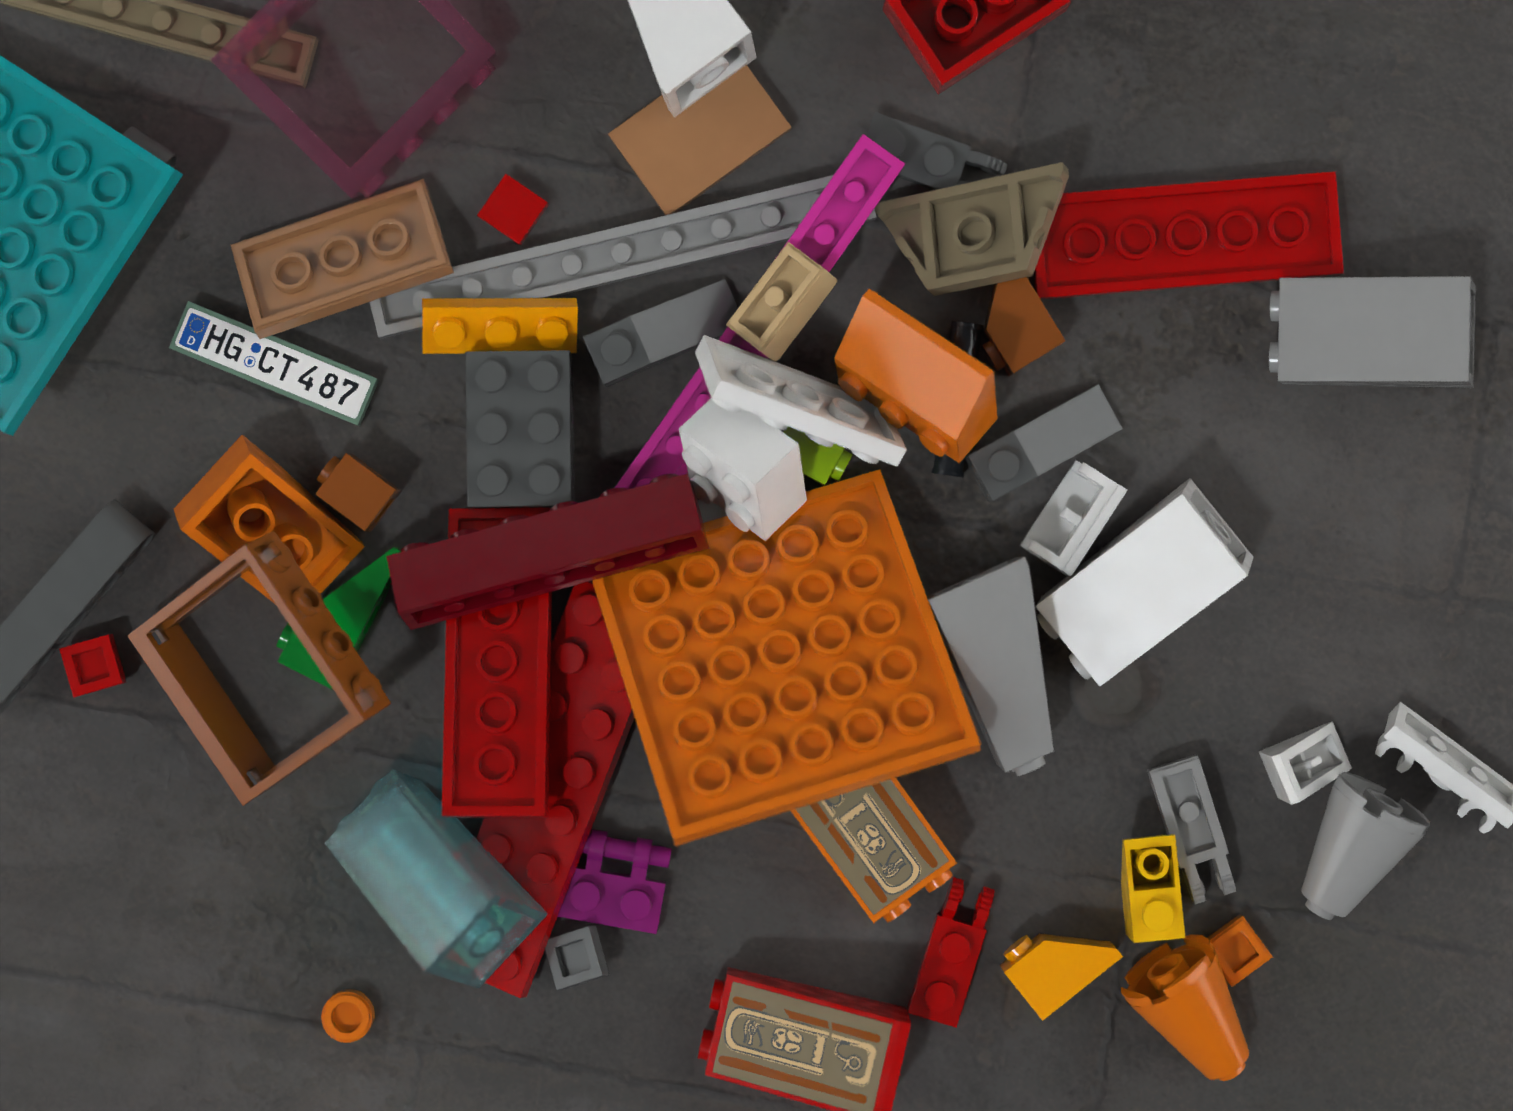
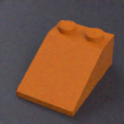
(252, 496)

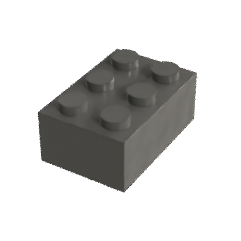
(519, 428)

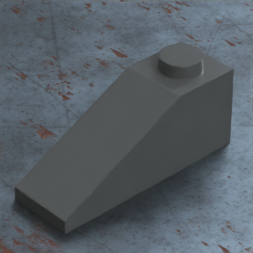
(660, 332)
(1043, 443)

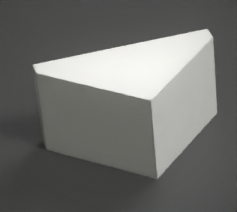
(1305, 763)

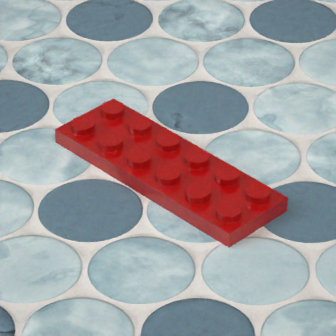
(1192, 236)
(497, 699)

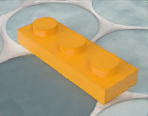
(498, 324)

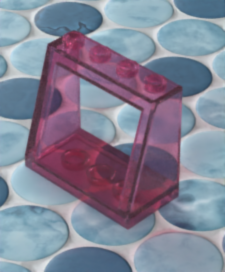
(402, 138)

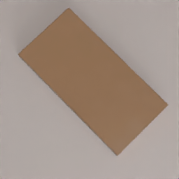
(341, 259)

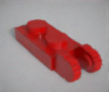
(950, 958)

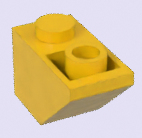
(1151, 889)

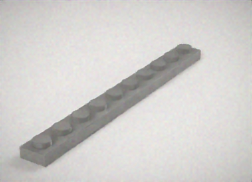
(612, 254)

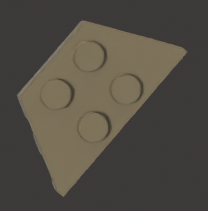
(977, 229)

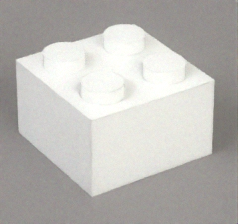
(743, 467)

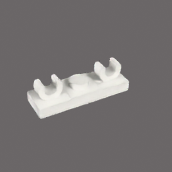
(1448, 766)

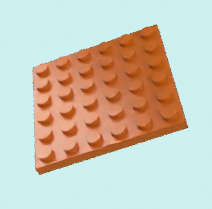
(785, 663)

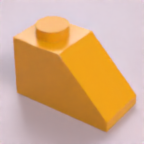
(1055, 968)

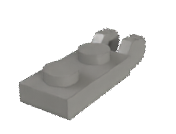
(1191, 816)

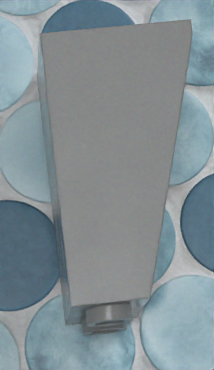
(1374, 331)
(998, 660)

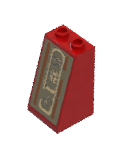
(805, 1042)

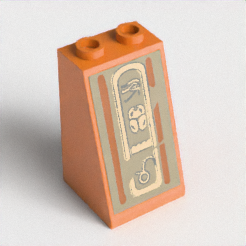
(878, 846)

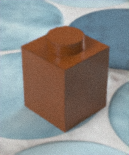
(356, 491)

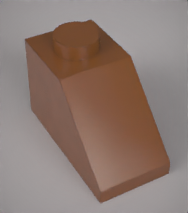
(1017, 327)

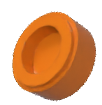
(347, 1016)

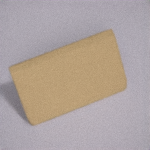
(782, 302)

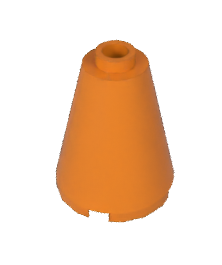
(1190, 1005)

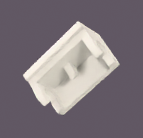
(1073, 518)

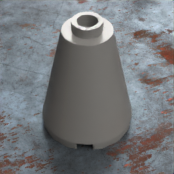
(1358, 844)

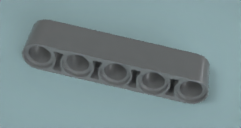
(67, 595)

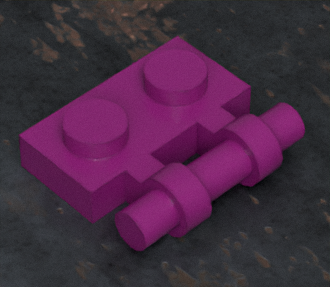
(614, 897)

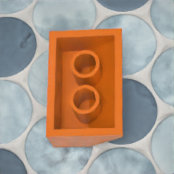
(916, 378)

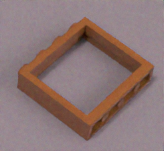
(204, 701)

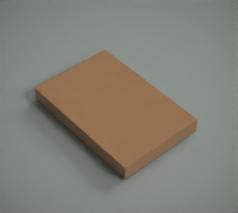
(703, 143)

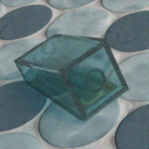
(433, 881)

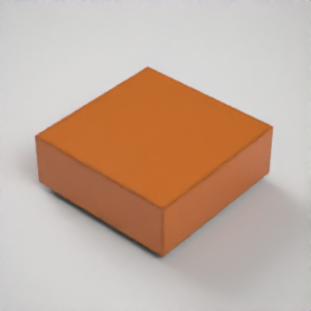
(1238, 949)

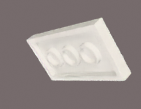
(796, 400)

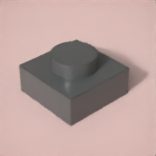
(576, 958)

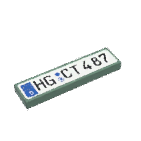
(274, 364)

